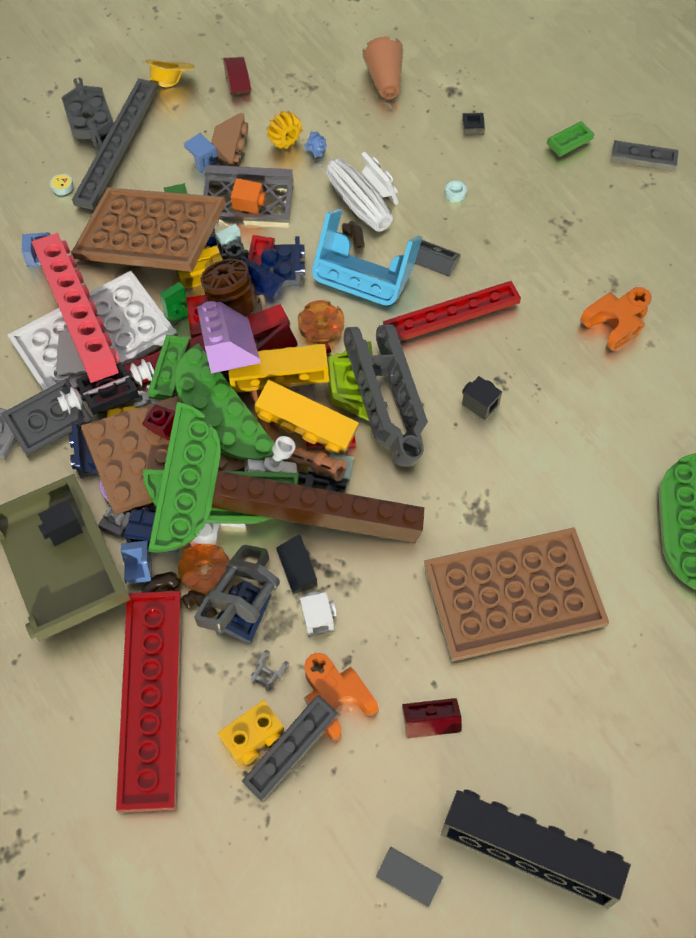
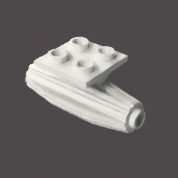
(364, 190)

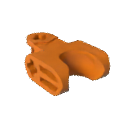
(621, 314)
(337, 689)

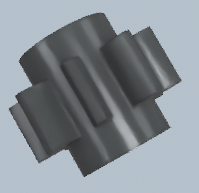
(234, 251)

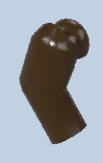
(356, 233)
(162, 580)
(196, 598)

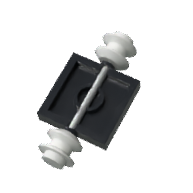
(108, 391)

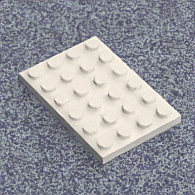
(127, 314)

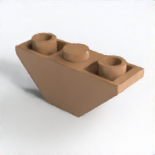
(230, 140)

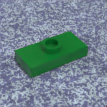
(174, 303)

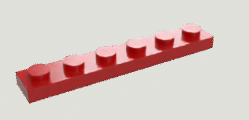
(455, 311)

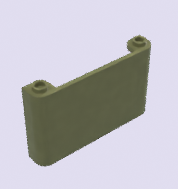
(61, 581)

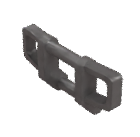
(234, 604)

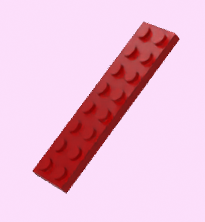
(150, 703)

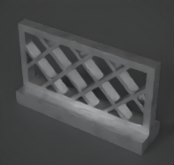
(269, 177)

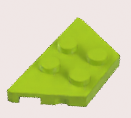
(343, 385)

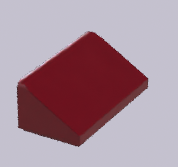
(279, 339)
(432, 718)

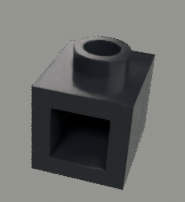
(481, 397)
(59, 523)

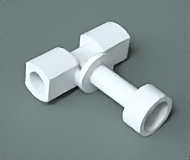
(282, 450)

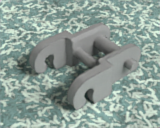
(277, 674)

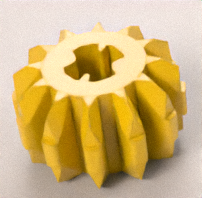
(284, 129)

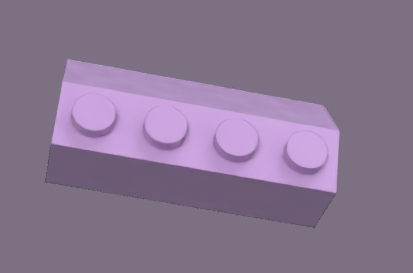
(226, 337)

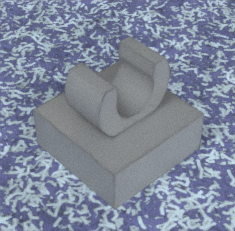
(113, 523)

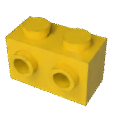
(251, 733)

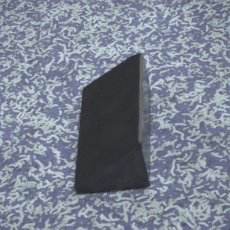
(297, 565)

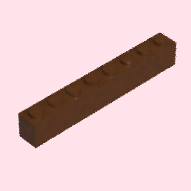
(318, 507)

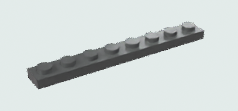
(115, 144)

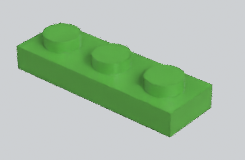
(163, 379)

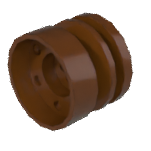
(231, 284)

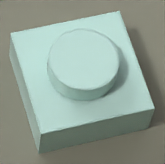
(228, 235)

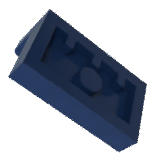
(290, 262)
(81, 458)
(238, 626)

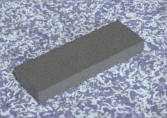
(644, 155)

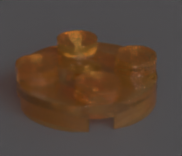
(323, 333)
(194, 558)

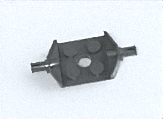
(86, 102)

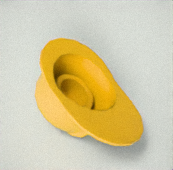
(167, 73)

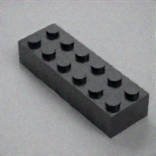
(536, 849)

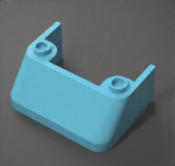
(357, 276)

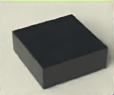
(473, 123)

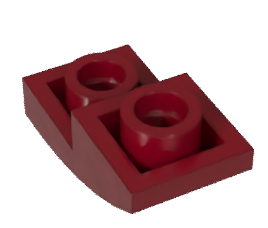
(237, 75)
(160, 421)

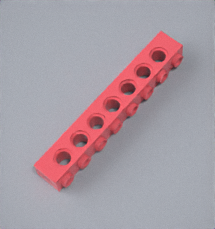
(75, 308)

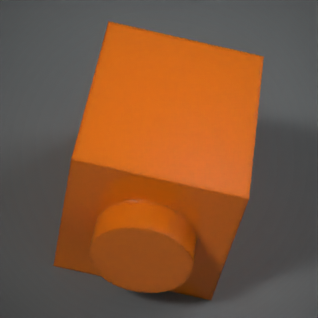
(247, 196)

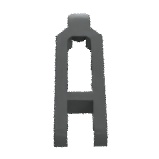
(395, 366)

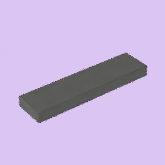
(290, 748)

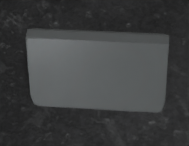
(437, 258)
(409, 876)

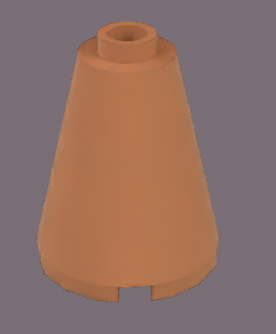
(384, 63)

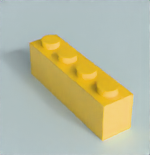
(283, 366)
(306, 417)

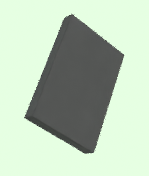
(41, 420)

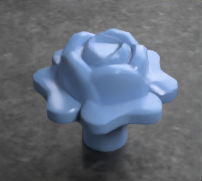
(316, 144)

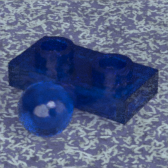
(262, 277)

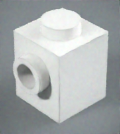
(318, 613)

